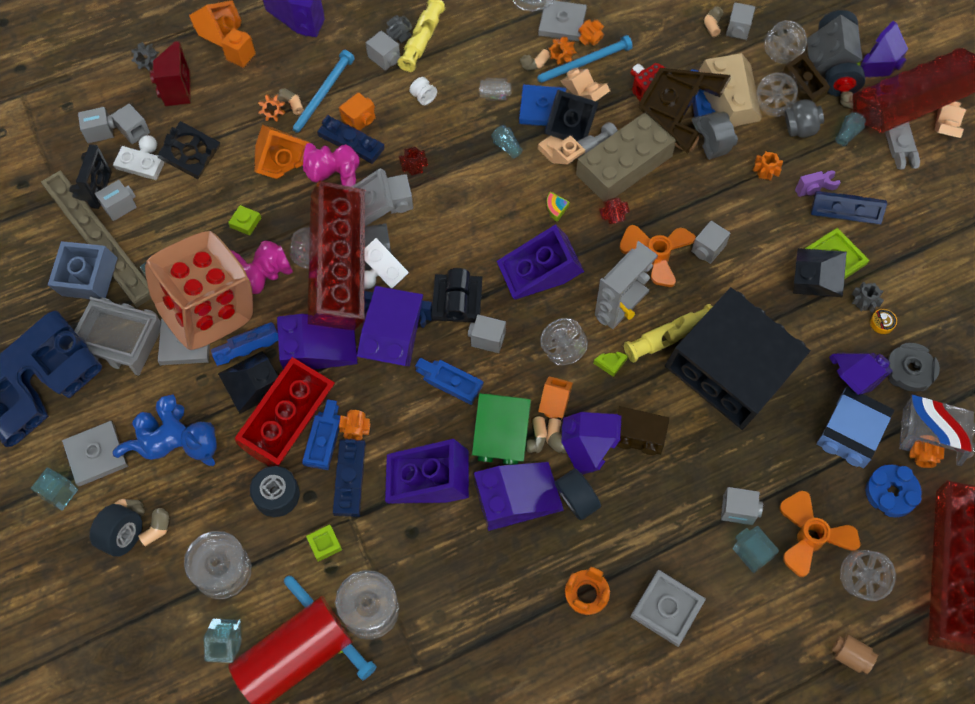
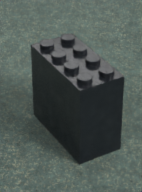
(736, 358)

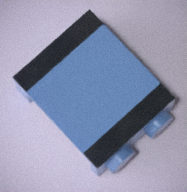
(855, 428)

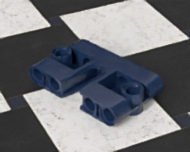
(47, 354)

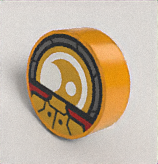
(883, 321)

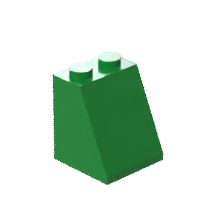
(501, 428)

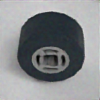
(578, 494)
(281, 498)
(115, 530)

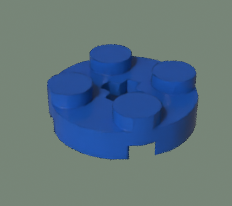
(900, 477)

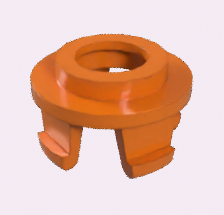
(591, 577)

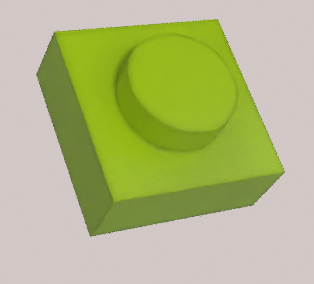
(244, 220)
(324, 543)

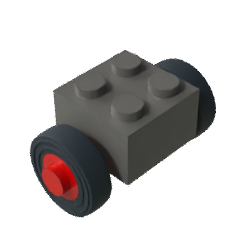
(836, 51)

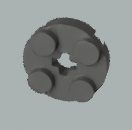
(905, 378)

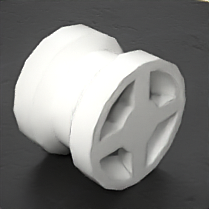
(423, 91)

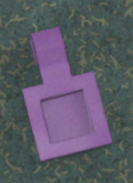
(814, 182)

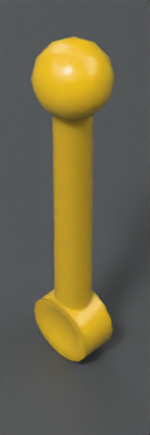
(629, 314)

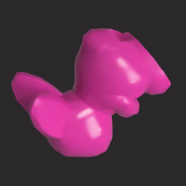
(323, 163)
(267, 262)

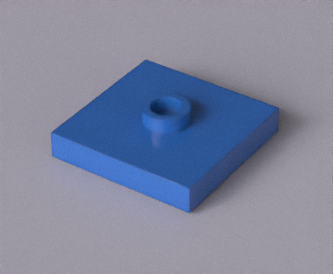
(537, 104)

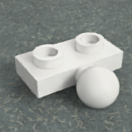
(140, 162)
(382, 264)

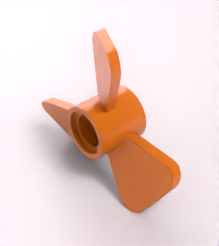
(661, 271)
(799, 511)

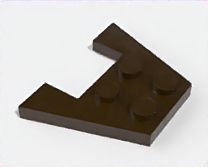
(672, 95)

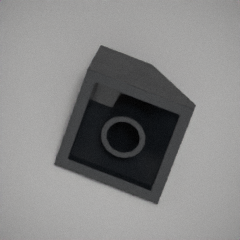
(570, 116)
(820, 272)
(249, 381)

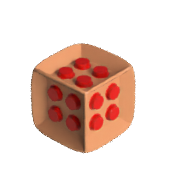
(199, 289)

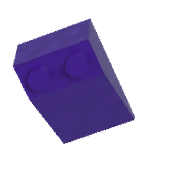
(299, 15)
(540, 264)
(390, 326)
(314, 344)
(428, 474)
(516, 493)

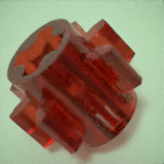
(413, 160)
(614, 210)

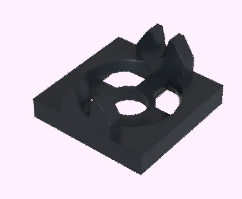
(182, 129)
(93, 164)

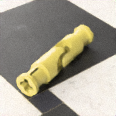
(421, 34)
(673, 332)

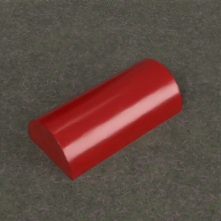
(283, 413)
(289, 653)

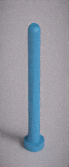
(625, 44)
(345, 58)
(365, 669)

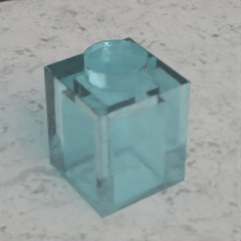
(54, 488)
(754, 548)
(222, 640)

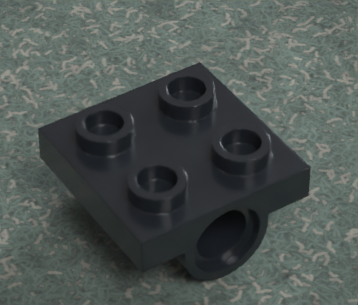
(457, 296)

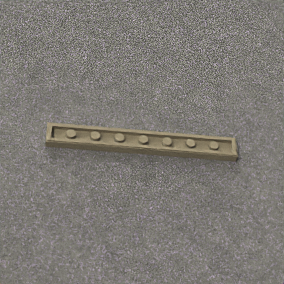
(95, 233)

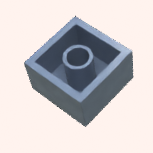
(82, 270)

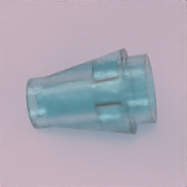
(850, 128)
(506, 140)

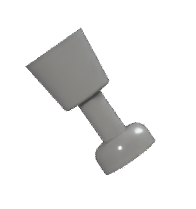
(590, 142)

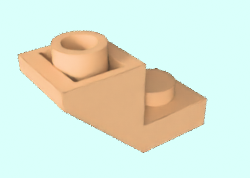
(581, 84)
(950, 119)
(559, 150)

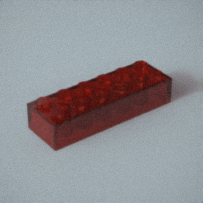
(917, 91)
(336, 256)
(953, 569)

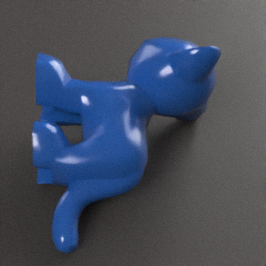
(156, 442)

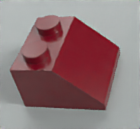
(172, 76)

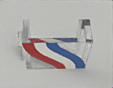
(938, 425)

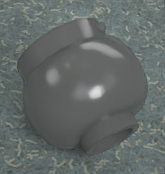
(803, 118)

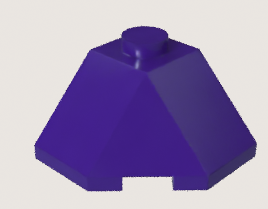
(886, 54)
(862, 370)
(589, 437)

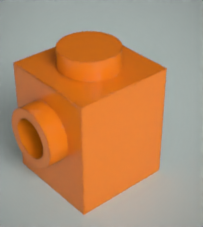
(238, 47)
(357, 112)
(555, 397)

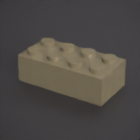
(625, 157)

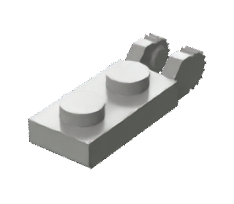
(903, 145)

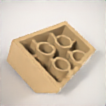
(740, 94)

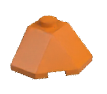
(216, 21)
(277, 152)

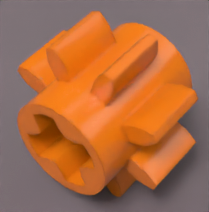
(591, 32)
(558, 46)
(269, 113)
(768, 165)
(354, 425)
(926, 454)

